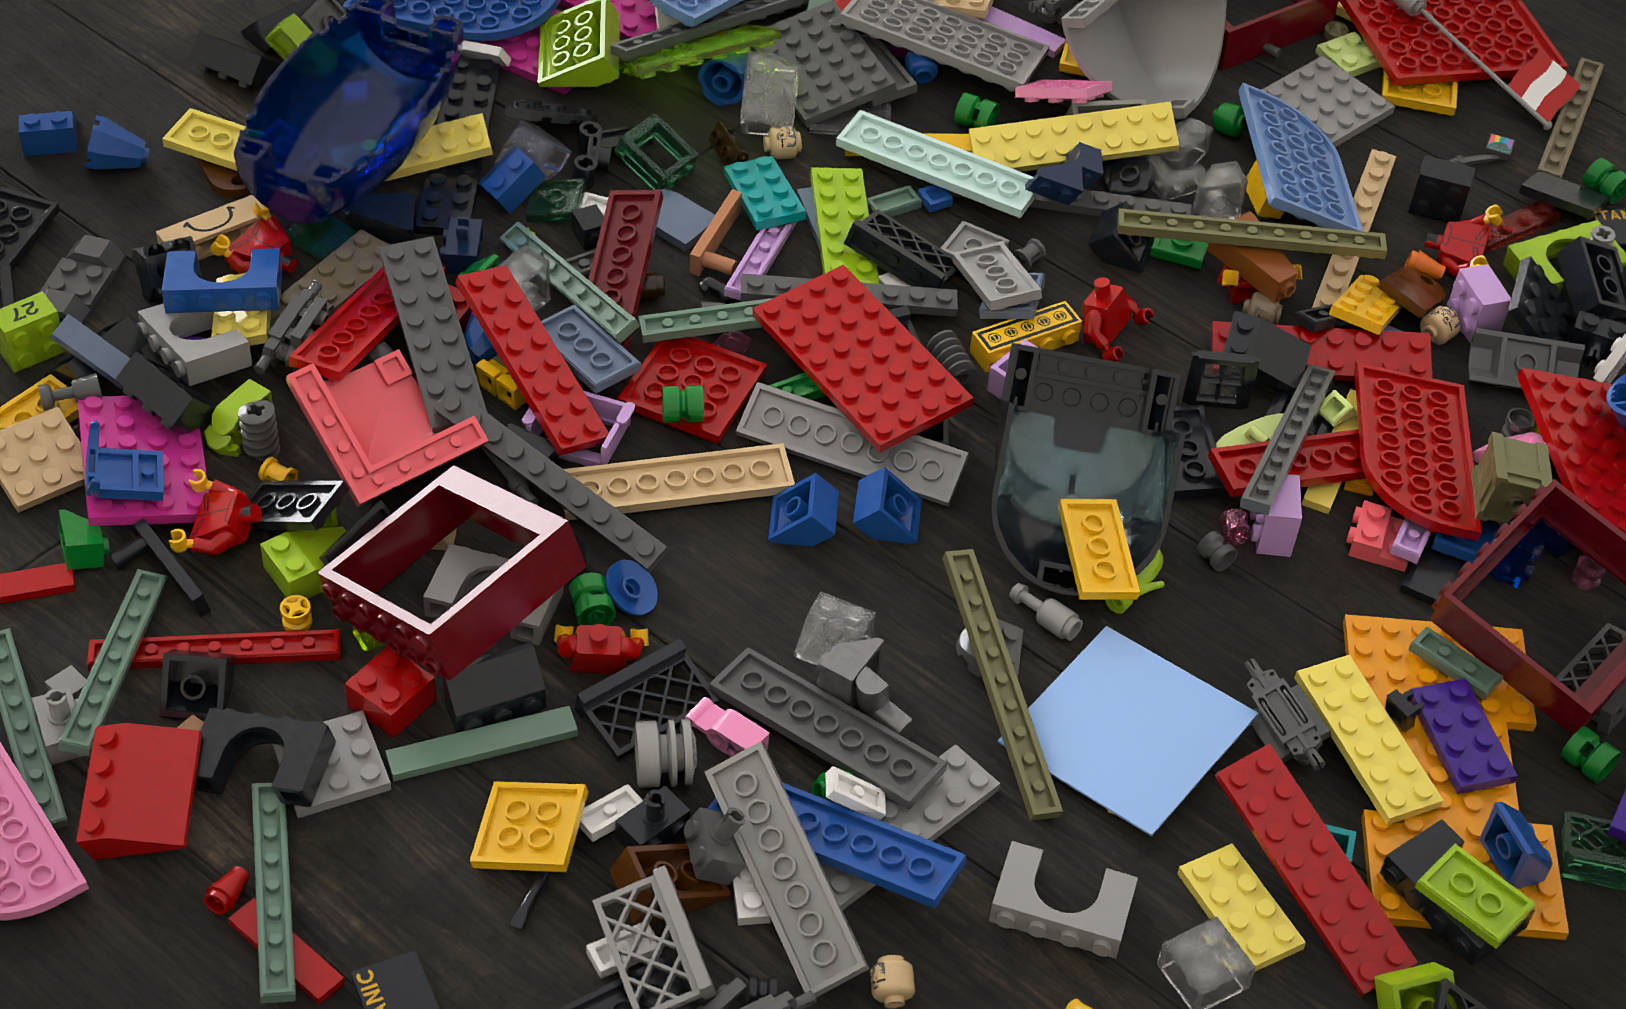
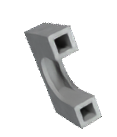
(193, 359)
(462, 572)
(1094, 929)

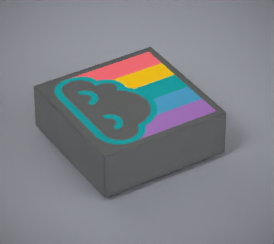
(1499, 146)

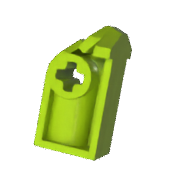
(288, 35)
(224, 433)

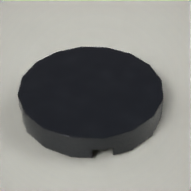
(1130, 176)

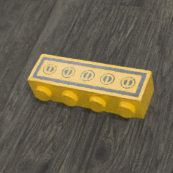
(1048, 330)

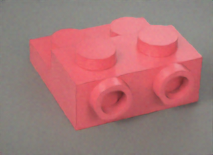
(1375, 535)

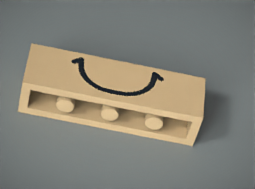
(227, 220)

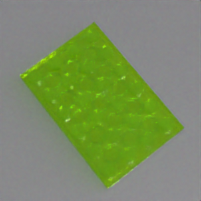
(693, 53)

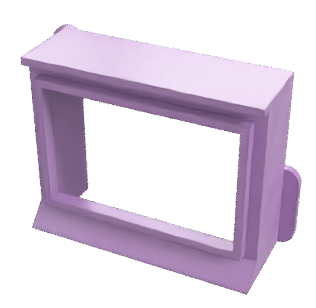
(611, 412)

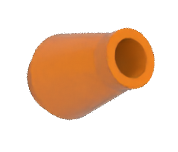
(1426, 264)

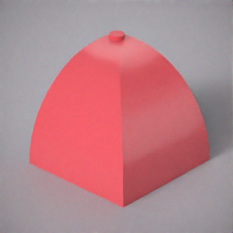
(378, 426)

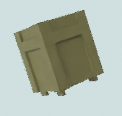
(1508, 477)

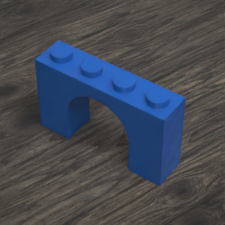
(253, 291)

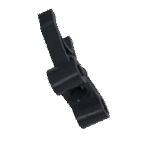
(597, 149)

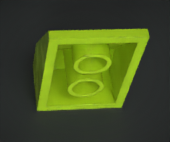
(295, 561)

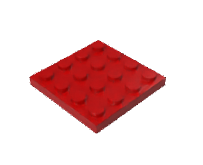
(688, 361)

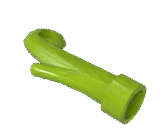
(1145, 584)

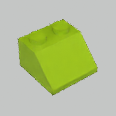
(1412, 987)

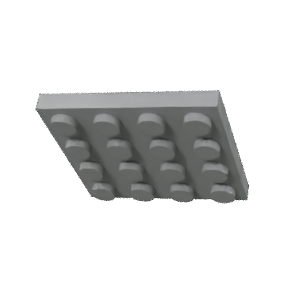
(1332, 99)

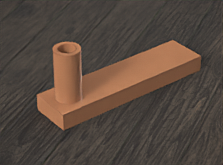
(703, 253)

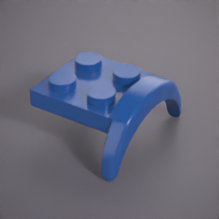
(122, 471)

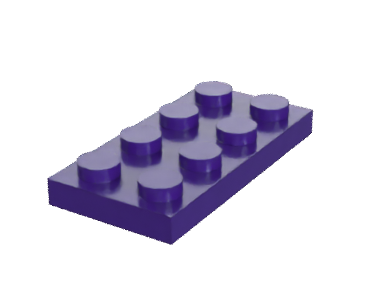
(1463, 736)

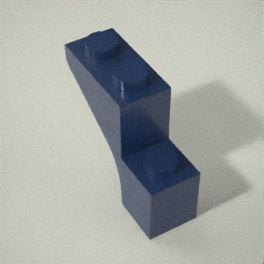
(1067, 180)

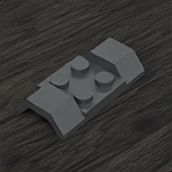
(83, 277)
(1500, 356)

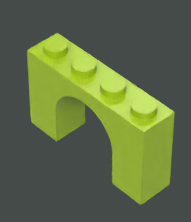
(1546, 247)

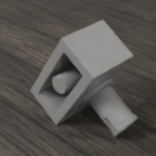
(52, 715)

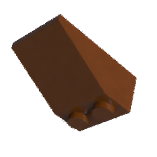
(639, 861)

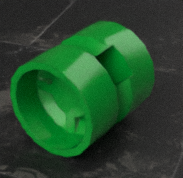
(969, 108)
(1605, 180)
(682, 404)
(592, 600)
(1599, 761)

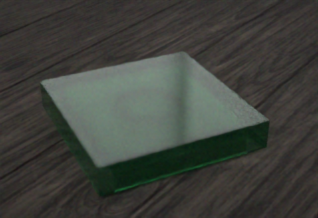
(555, 200)

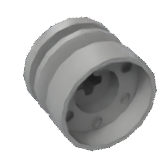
(664, 753)

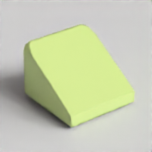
(1336, 409)

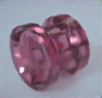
(1234, 526)
(1587, 573)

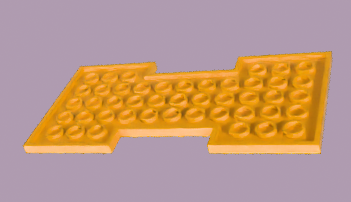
(1382, 655)

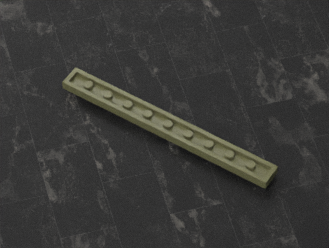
(1251, 233)
(1002, 685)

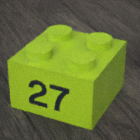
(27, 332)

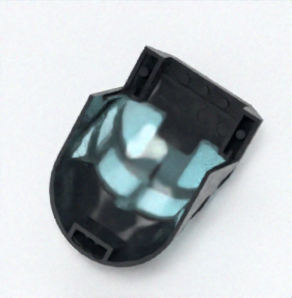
(1081, 433)

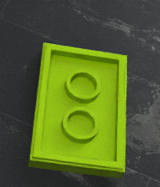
(1475, 895)

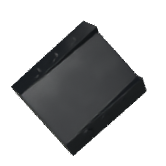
(151, 263)

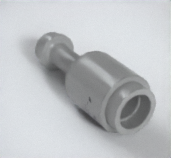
(1050, 613)

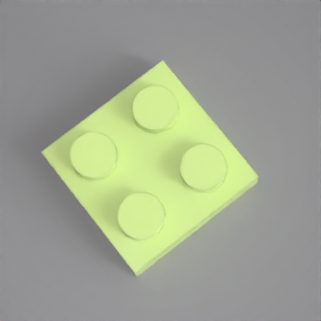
(1349, 53)

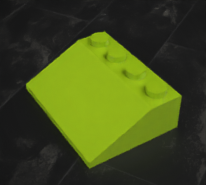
(577, 46)

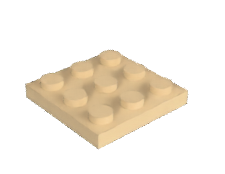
(39, 459)

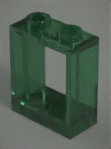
(642, 165)

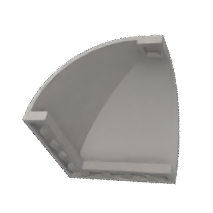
(1149, 47)

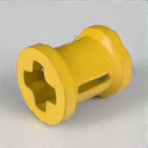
(273, 471)

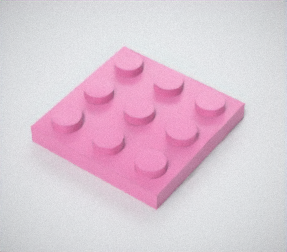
(1061, 90)

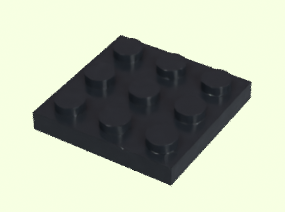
(1538, 304)

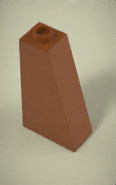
(1261, 267)

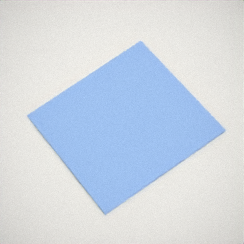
(1133, 729)

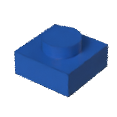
(935, 198)

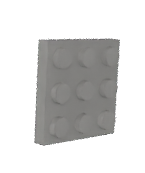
(353, 768)

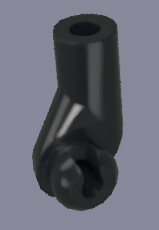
(709, 284)

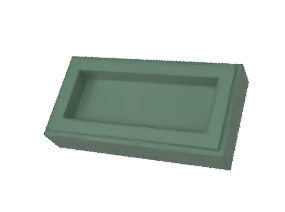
(895, 201)

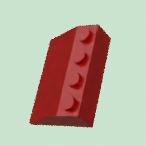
(138, 790)

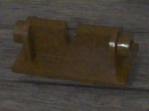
(727, 145)

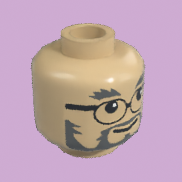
(782, 142)
(1441, 323)
(892, 981)

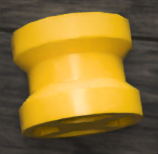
(291, 609)

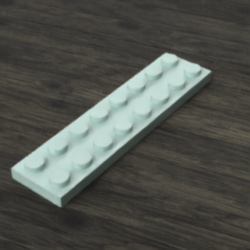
(937, 163)

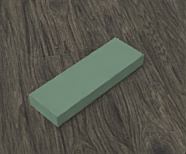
(1455, 662)

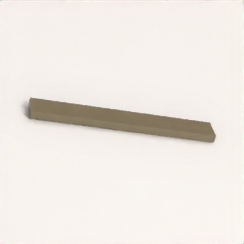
(1570, 119)

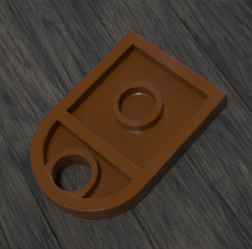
(222, 179)
(1413, 290)

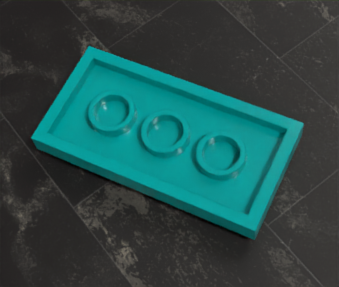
(765, 192)

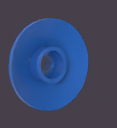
(631, 587)

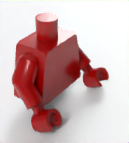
(1106, 314)

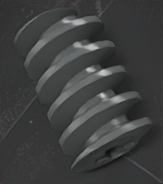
(952, 356)
(259, 430)

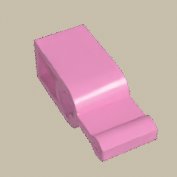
(726, 729)

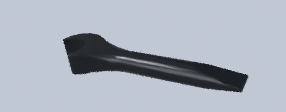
(529, 899)

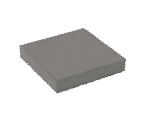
(970, 236)

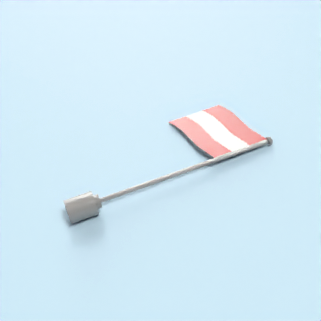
(1538, 86)

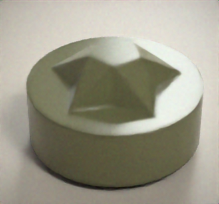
(1334, 30)

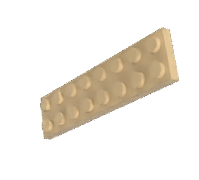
(688, 478)

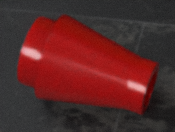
(225, 892)

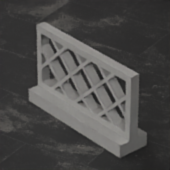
(681, 935)

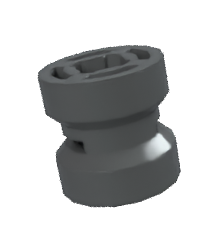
(1514, 422)
(1217, 551)

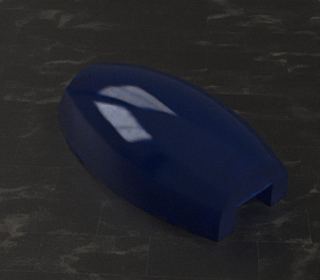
(346, 110)

